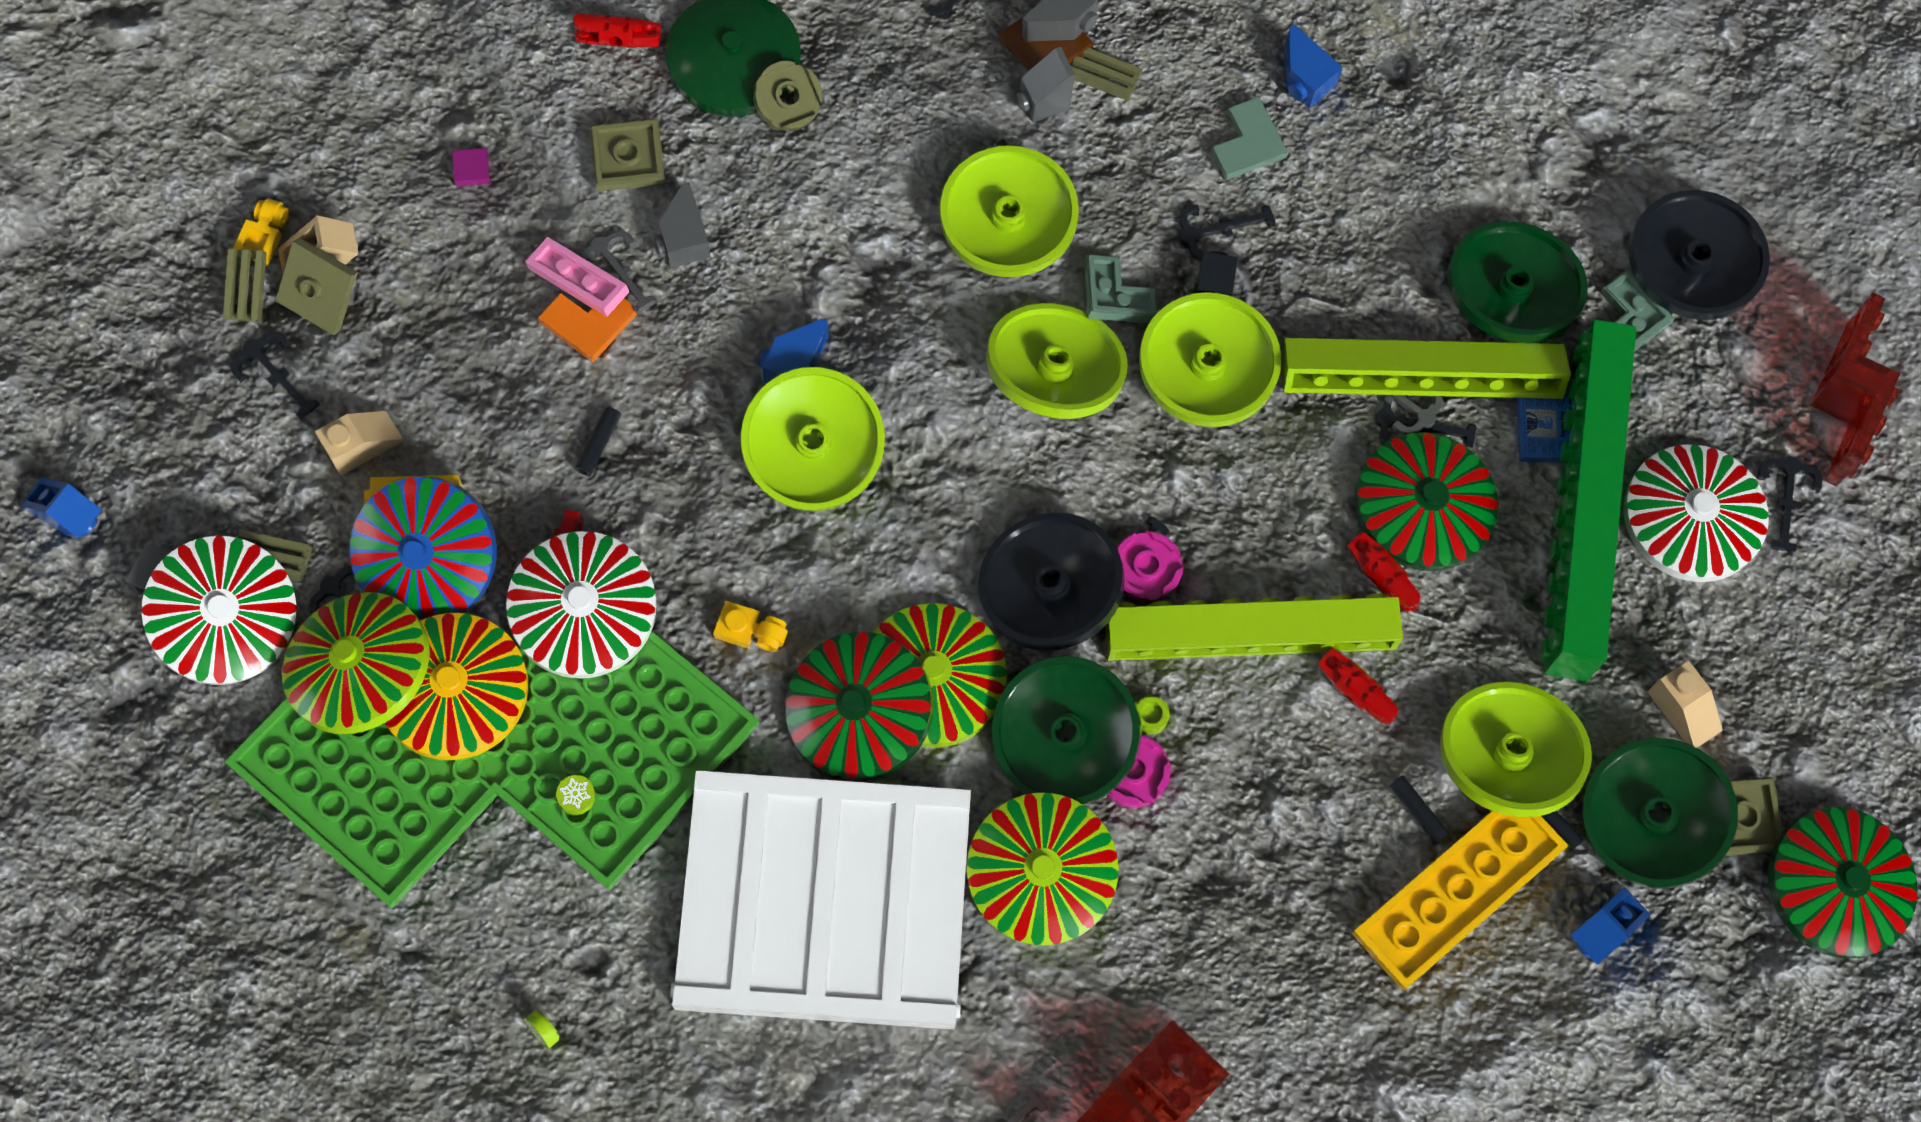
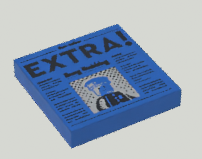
(1542, 428)

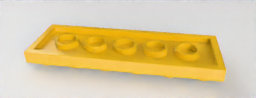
(1457, 894)

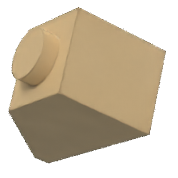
(327, 235)
(358, 439)
(1687, 704)

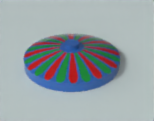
(424, 546)

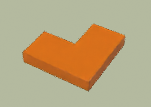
(584, 331)

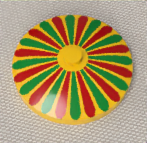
(469, 691)

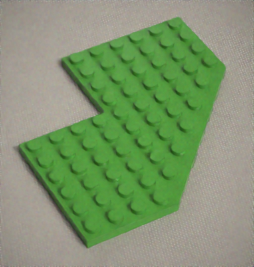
(398, 812)

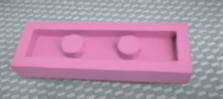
(577, 276)

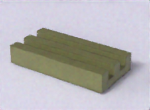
(1108, 68)
(231, 285)
(286, 545)

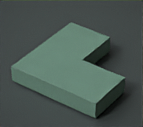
(1257, 141)
(1111, 300)
(1636, 308)

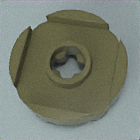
(793, 78)

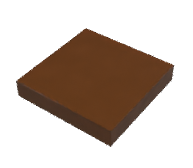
(1034, 51)

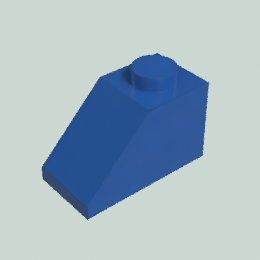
(1308, 68)
(794, 350)
(62, 507)
(1610, 926)

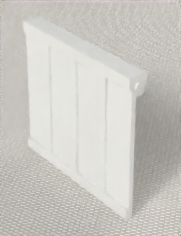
(823, 900)

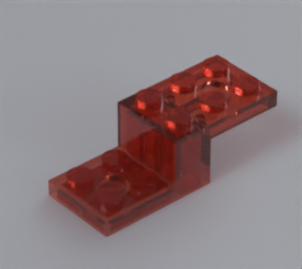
(1856, 391)
(1152, 1091)

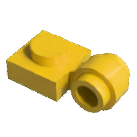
(263, 234)
(740, 624)

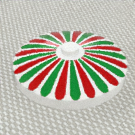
(1695, 513)
(581, 604)
(219, 610)

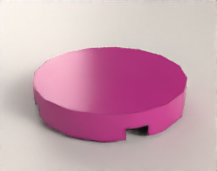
(1150, 566)
(1146, 779)

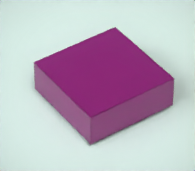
(471, 167)

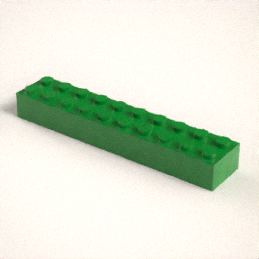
(1589, 502)

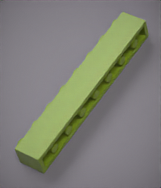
(1424, 368)
(1254, 627)

